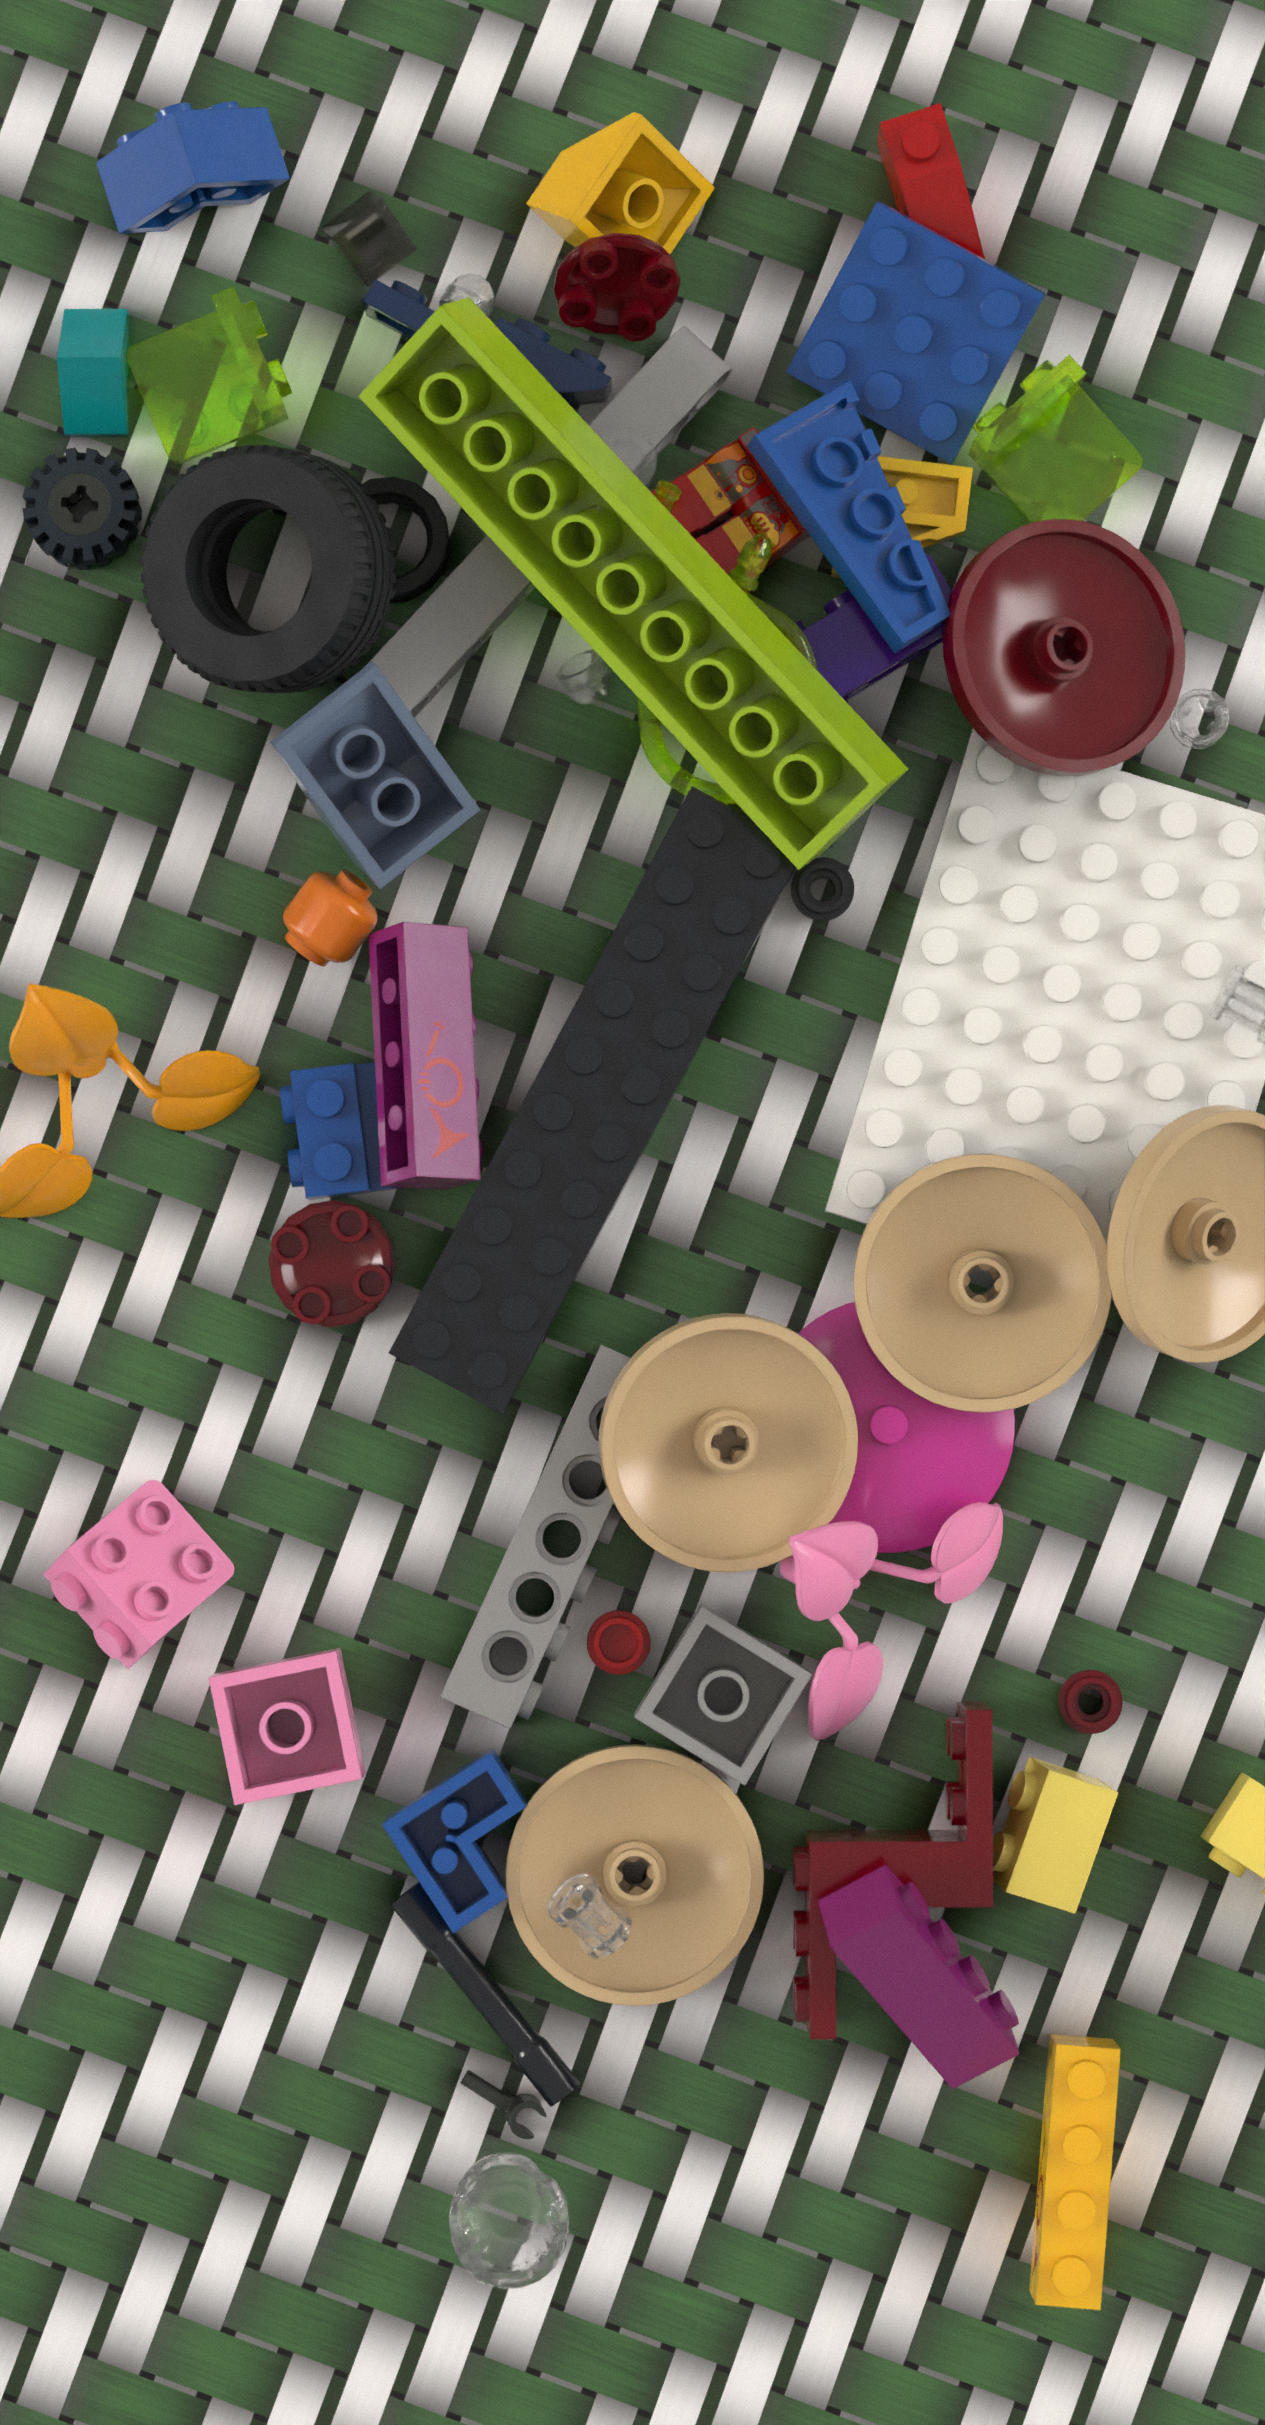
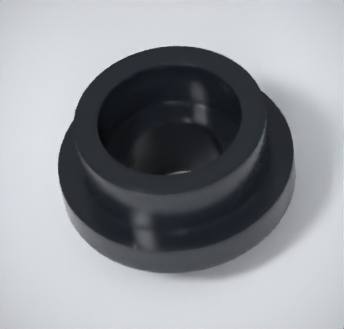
(822, 869)

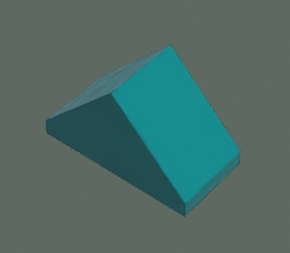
(94, 372)

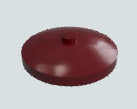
(1064, 647)

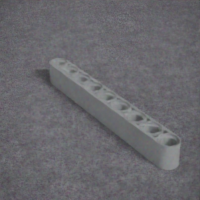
(487, 583)

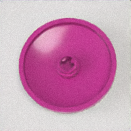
(913, 1454)

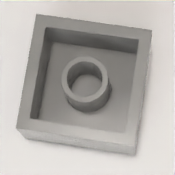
(722, 1694)

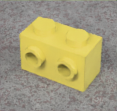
(1051, 1834)

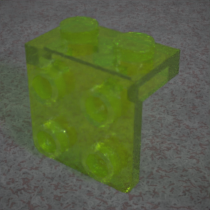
(210, 380)
(1054, 447)

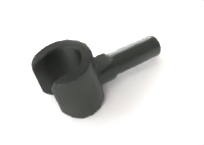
(504, 2102)

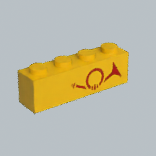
(1074, 2171)

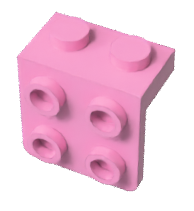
(139, 1572)

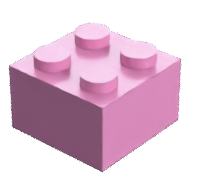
(287, 1726)

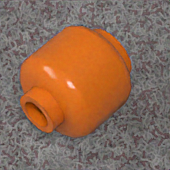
(330, 917)

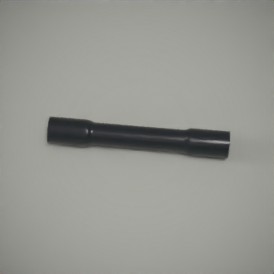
(530, 2050)

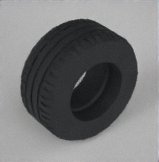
(190, 555)

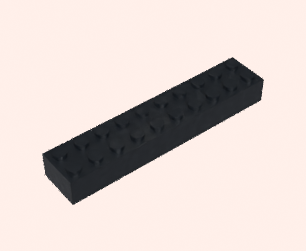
(595, 1102)

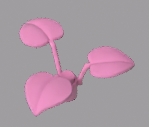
(829, 1567)

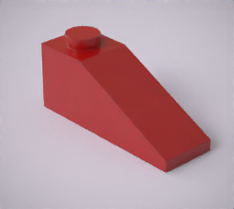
(928, 175)

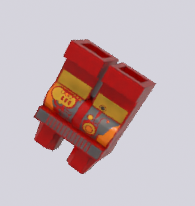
(738, 487)

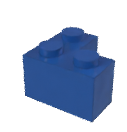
(191, 163)
(441, 1833)

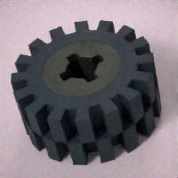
(82, 532)

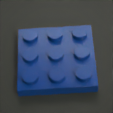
(916, 331)

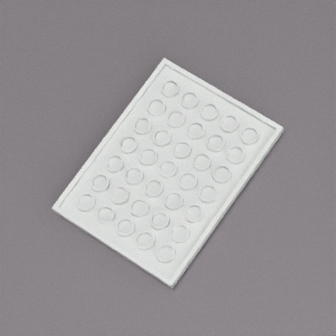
(1063, 981)

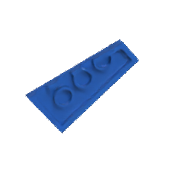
(840, 495)

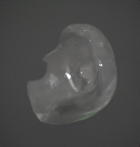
(508, 2221)

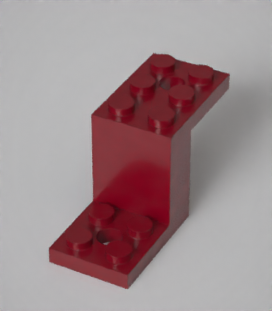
(944, 1865)

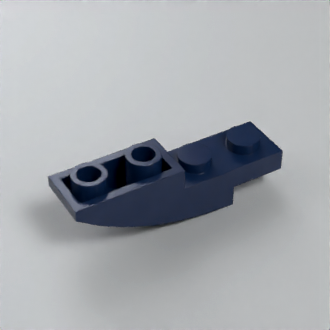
(574, 376)

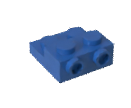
(335, 1130)

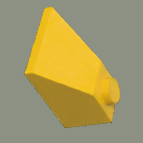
(621, 183)

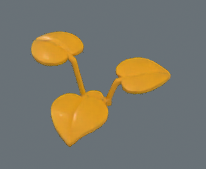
(74, 1038)

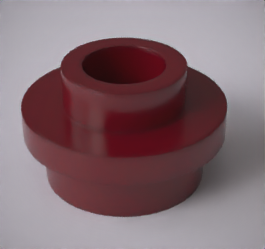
(1110, 1701)

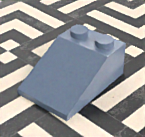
(374, 776)

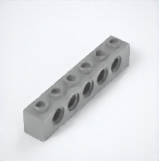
(474, 1678)

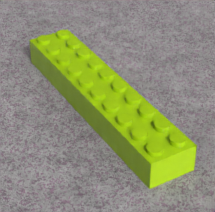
(632, 581)

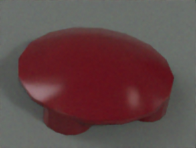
(617, 285)
(331, 1263)

